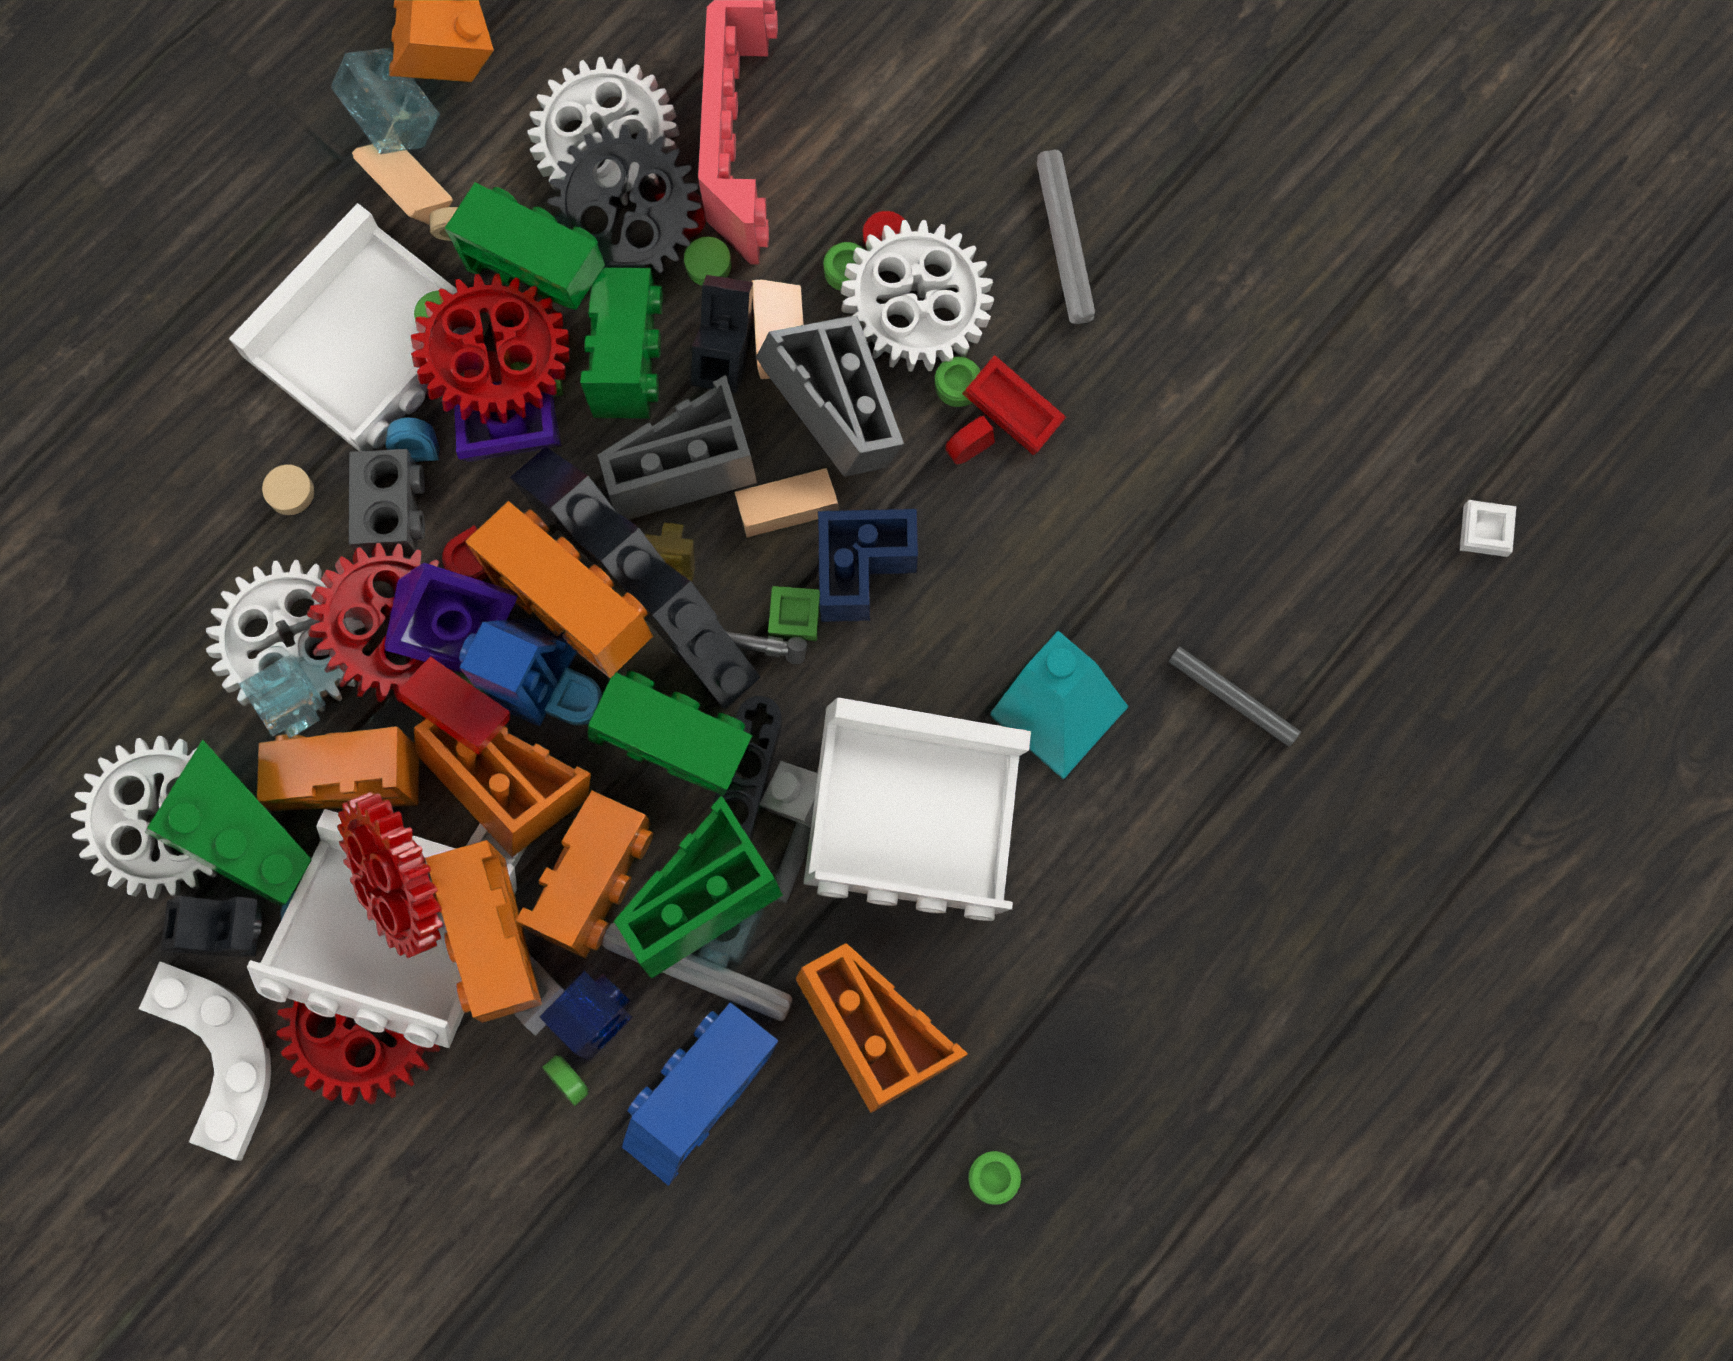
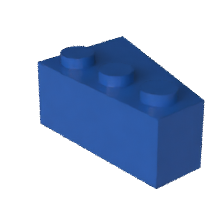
(516, 664)
(696, 1090)

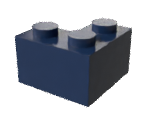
(860, 545)

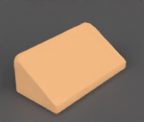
(404, 181)
(775, 308)
(786, 502)

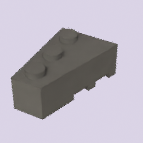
(835, 391)
(680, 458)

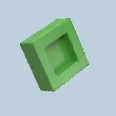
(794, 613)

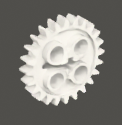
(582, 100)
(907, 257)
(272, 599)
(109, 818)

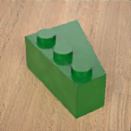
(524, 244)
(622, 344)
(669, 732)
(228, 829)
(698, 894)

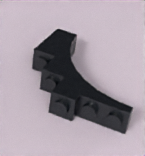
(625, 554)

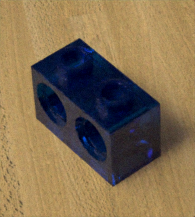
(588, 1014)

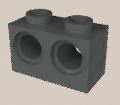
(374, 505)

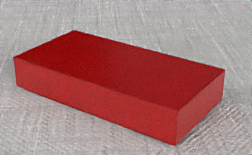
(1014, 405)
(454, 705)

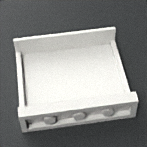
(344, 330)
(914, 809)
(340, 965)

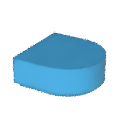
(415, 436)
(574, 698)

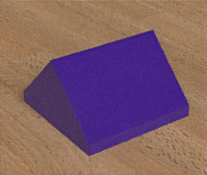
(499, 439)
(439, 610)

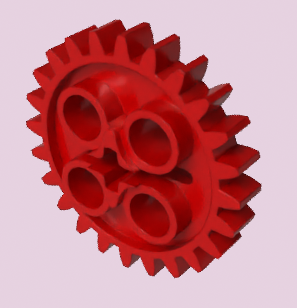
(446, 355)
(353, 595)
(389, 874)
(333, 1058)

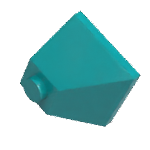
(1062, 703)

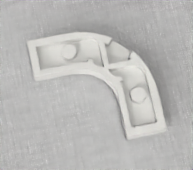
(236, 1049)

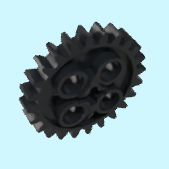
(667, 216)

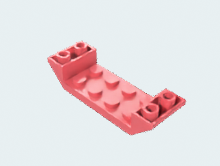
(731, 204)

